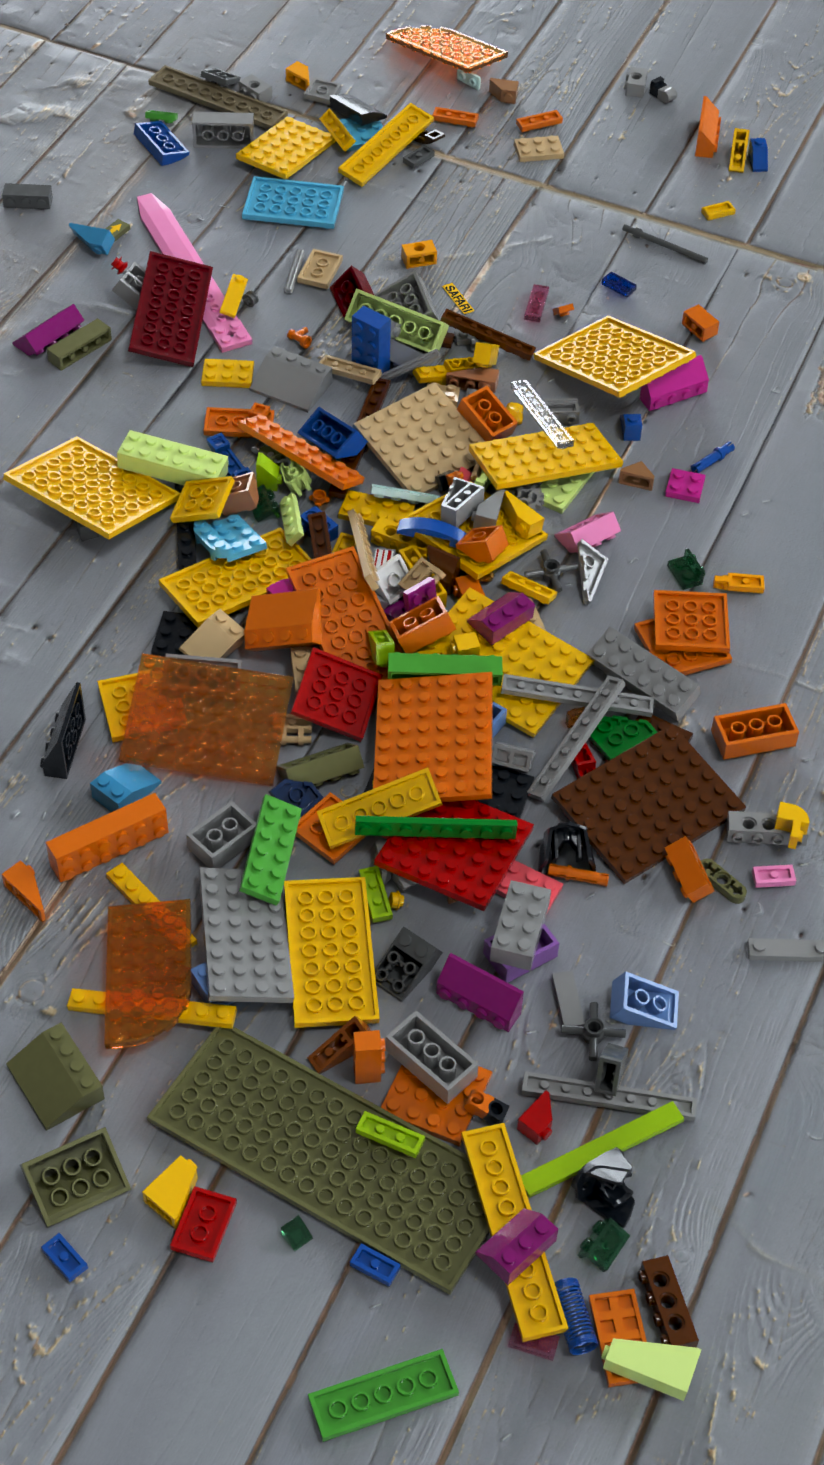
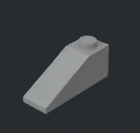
(488, 510)

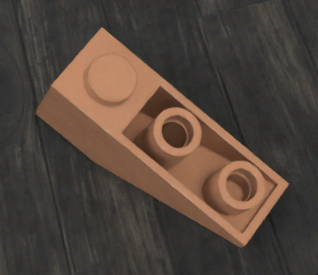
(474, 378)

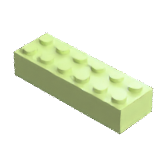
(416, 328)
(169, 459)

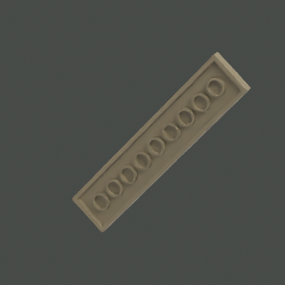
(215, 96)

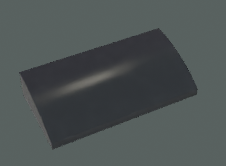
(355, 109)

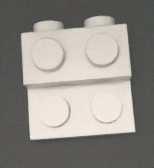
(390, 575)

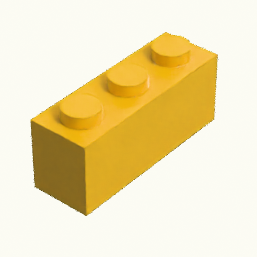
(485, 354)

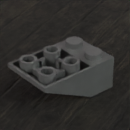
(405, 964)

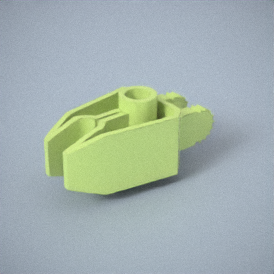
(296, 477)

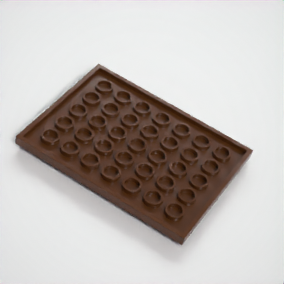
(647, 802)

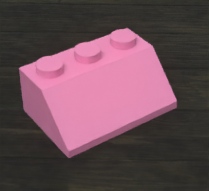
(591, 530)

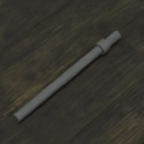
(637, 232)

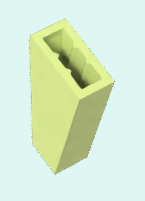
(653, 1364)

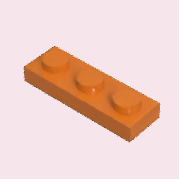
(455, 117)
(539, 121)

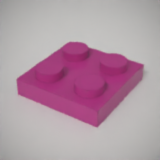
(685, 485)

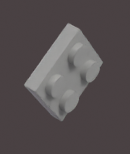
(321, 90)

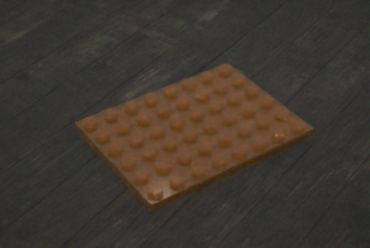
(206, 719)

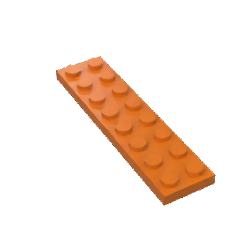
(301, 452)

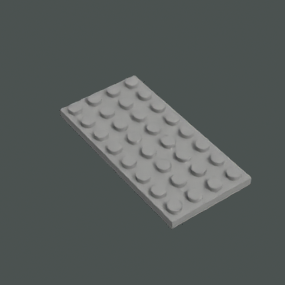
(243, 942)

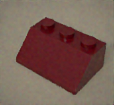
(345, 287)

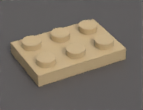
(539, 148)
(320, 268)

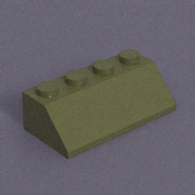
(324, 765)

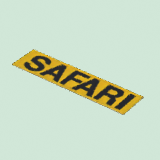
(458, 298)

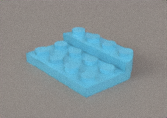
(228, 538)

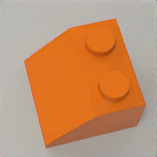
(483, 543)

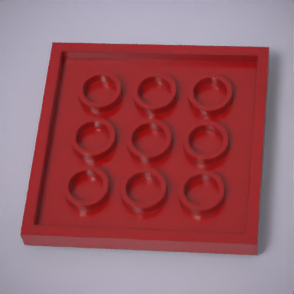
(336, 694)

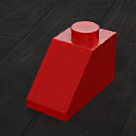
(537, 1119)

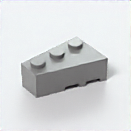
(461, 501)

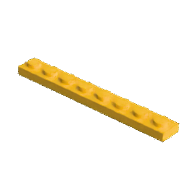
(196, 1013)

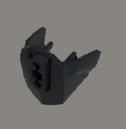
(569, 833)
(603, 1186)

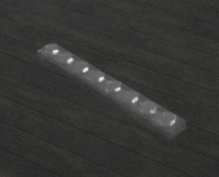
(542, 414)

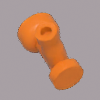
(299, 336)

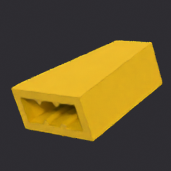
(172, 1190)

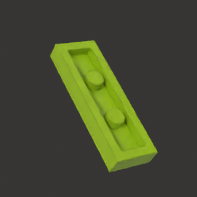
(376, 895)
(390, 1134)

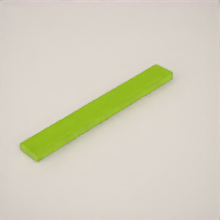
(622, 1137)

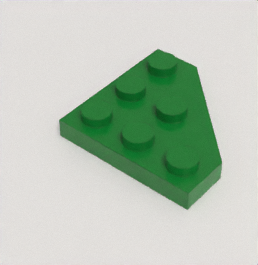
(619, 734)

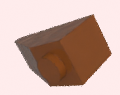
(337, 1047)

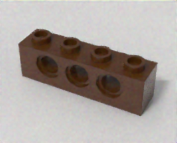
(661, 1271)

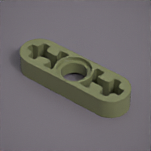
(724, 889)

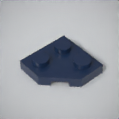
(297, 793)

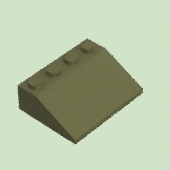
(55, 1077)
(75, 1177)

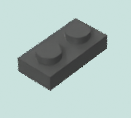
(418, 156)

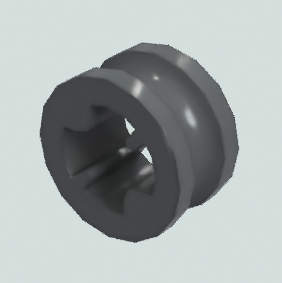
(250, 298)

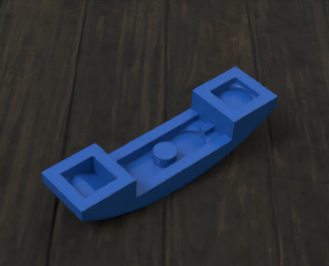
(221, 445)
(430, 527)

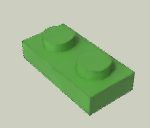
(168, 117)

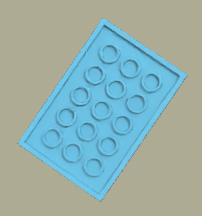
(293, 202)

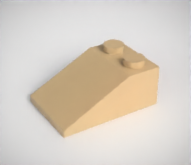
(215, 637)

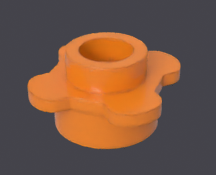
(319, 497)

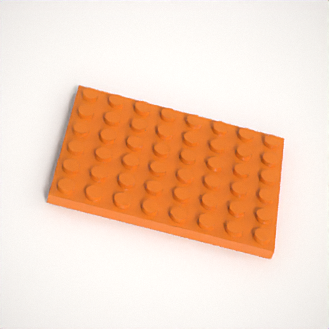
(439, 726)

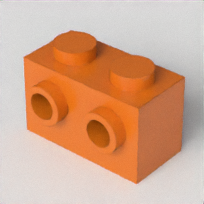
(700, 322)

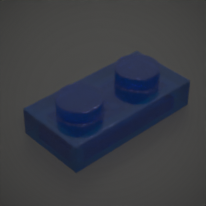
(619, 284)

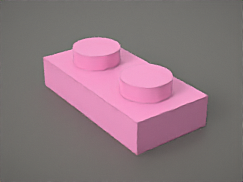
(774, 876)

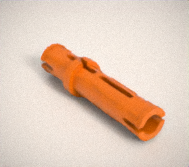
(582, 875)

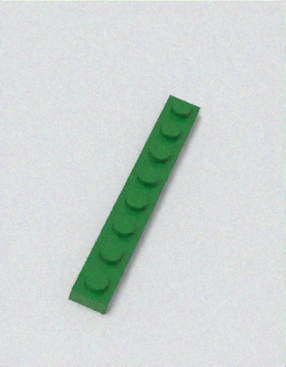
(435, 827)

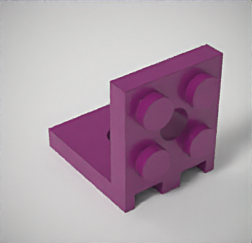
(412, 598)

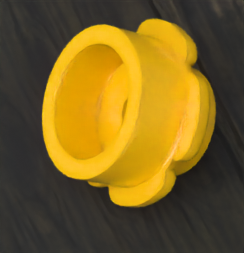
(396, 900)

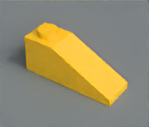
(739, 150)
(233, 295)
(521, 516)

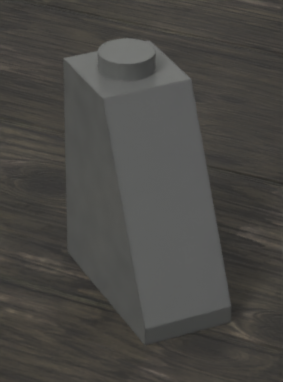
(611, 1069)

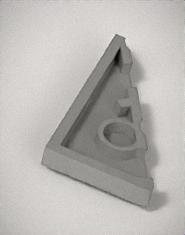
(591, 569)

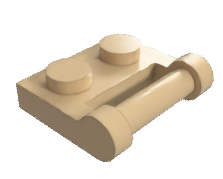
(419, 572)

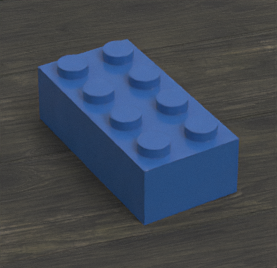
(371, 339)

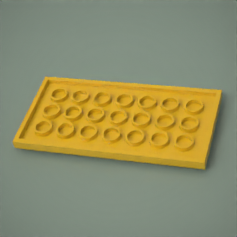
(536, 459)
(230, 585)
(330, 951)

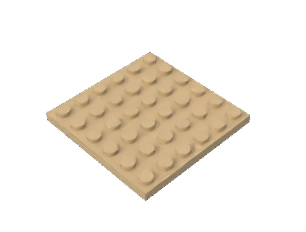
(420, 438)

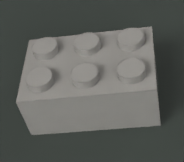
(221, 836)

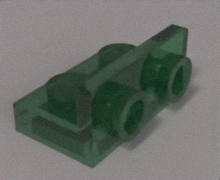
(266, 504)
(687, 570)
(604, 1243)

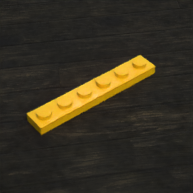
(133, 888)

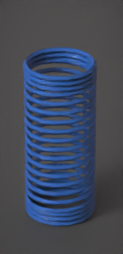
(582, 1339)

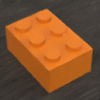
(487, 415)
(422, 625)

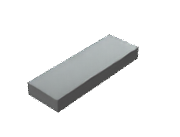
(568, 998)

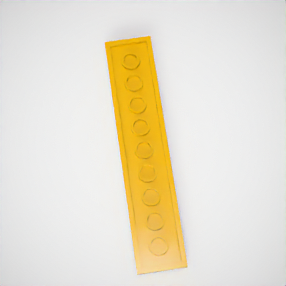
(502, 1198)

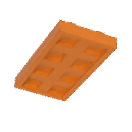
(618, 1317)

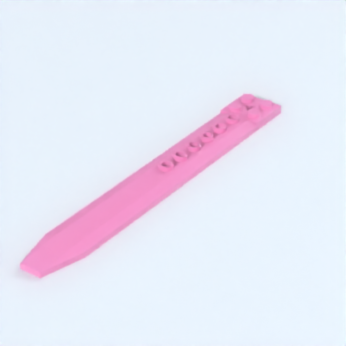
(174, 242)

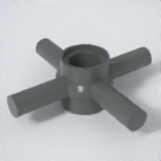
(551, 570)
(593, 1038)

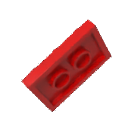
(203, 1224)

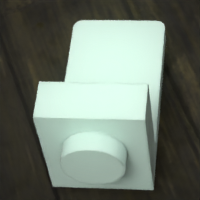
(469, 78)

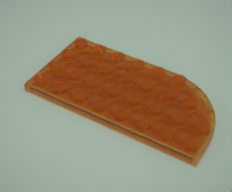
(448, 47)
(146, 970)

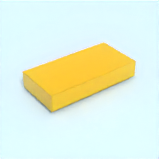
(718, 210)

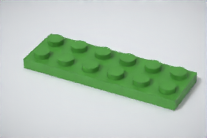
(270, 850)
(382, 1395)

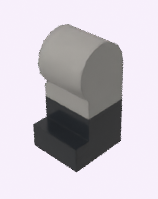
(662, 90)

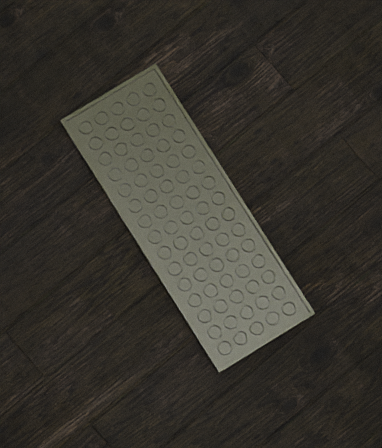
(300, 1142)

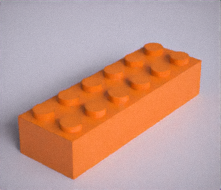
(107, 837)

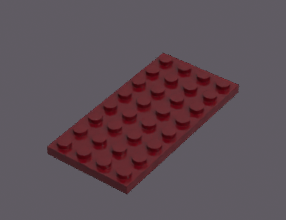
(171, 309)

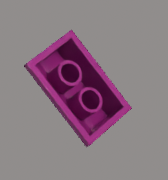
(502, 616)
(518, 1244)

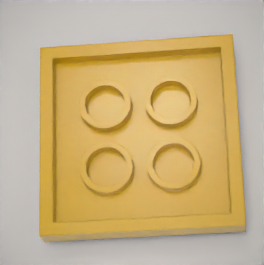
(202, 499)

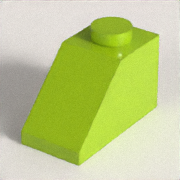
(268, 473)
(380, 646)

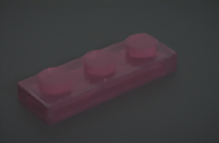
(536, 303)

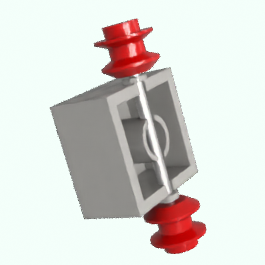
(130, 283)

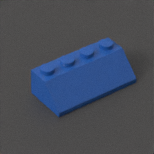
(332, 435)

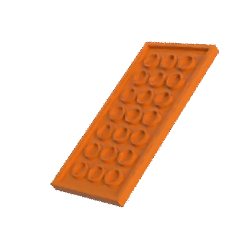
(347, 606)

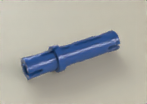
(717, 454)

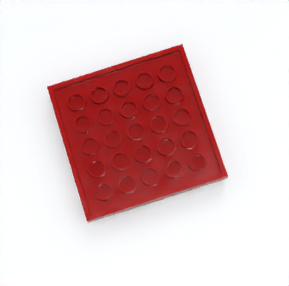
(456, 866)

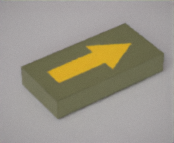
(118, 228)

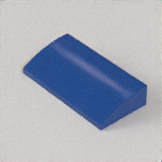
(160, 142)

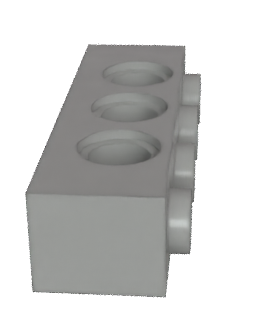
(757, 829)

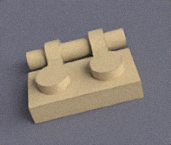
(296, 725)

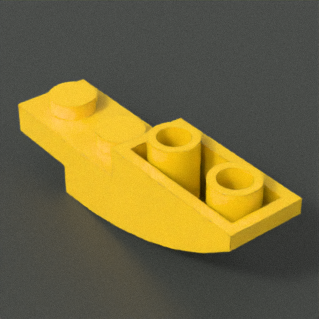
(438, 373)

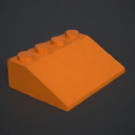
(284, 620)

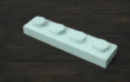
(397, 494)

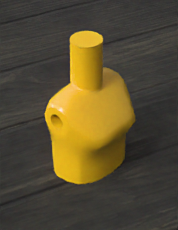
(516, 411)

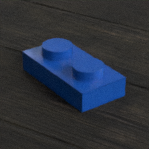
(64, 1257)
(375, 1265)

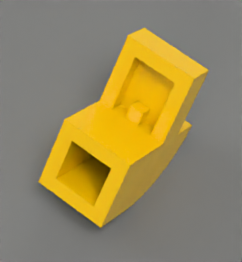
(793, 820)

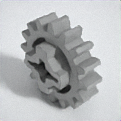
(529, 495)

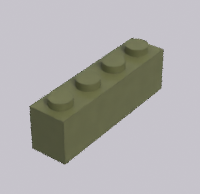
(79, 344)

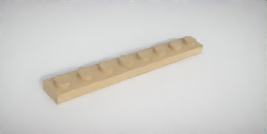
(363, 549)

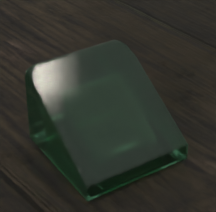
(296, 1233)

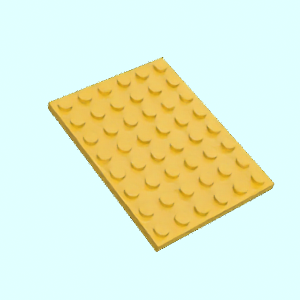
(614, 356)
(91, 487)
(524, 653)

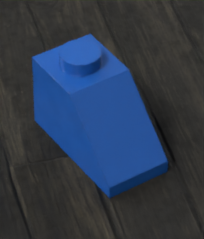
(758, 154)
(631, 427)

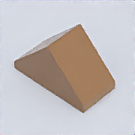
(637, 476)

